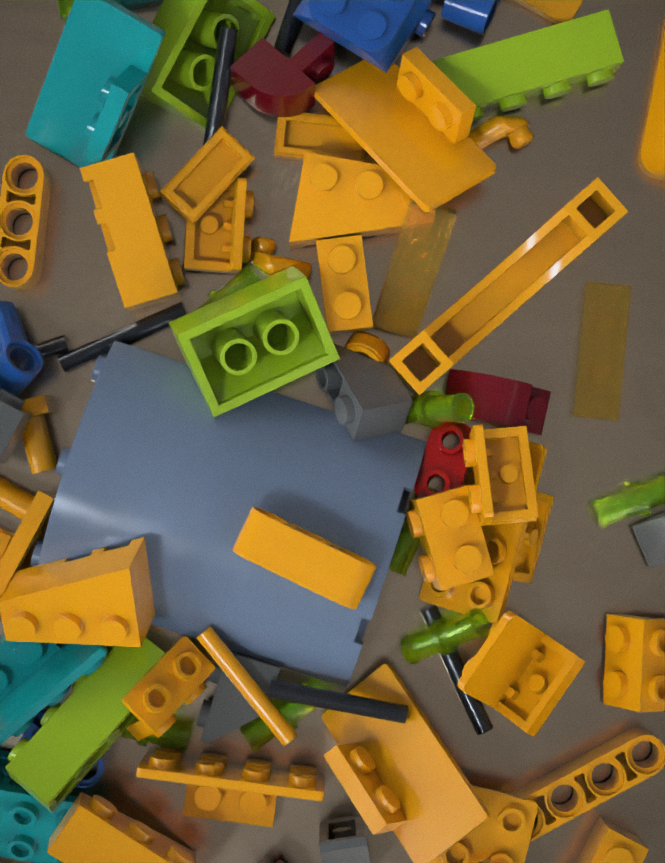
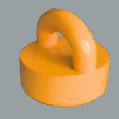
(369, 346)

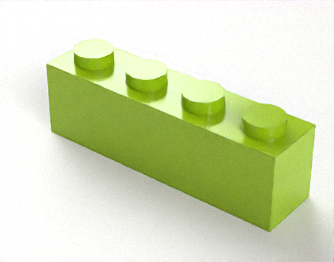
(536, 63)
(82, 727)

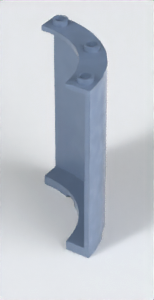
(171, 472)

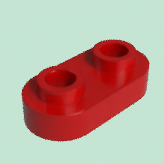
(441, 461)

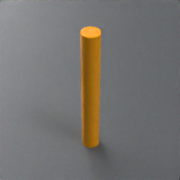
(247, 686)

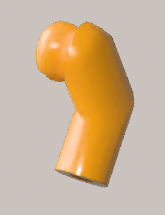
(502, 127)
(263, 258)

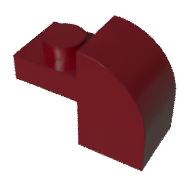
(279, 84)
(501, 400)

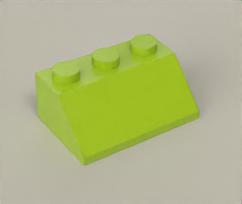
(186, 60)
(255, 340)

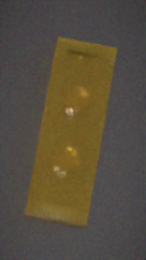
(413, 269)
(601, 351)

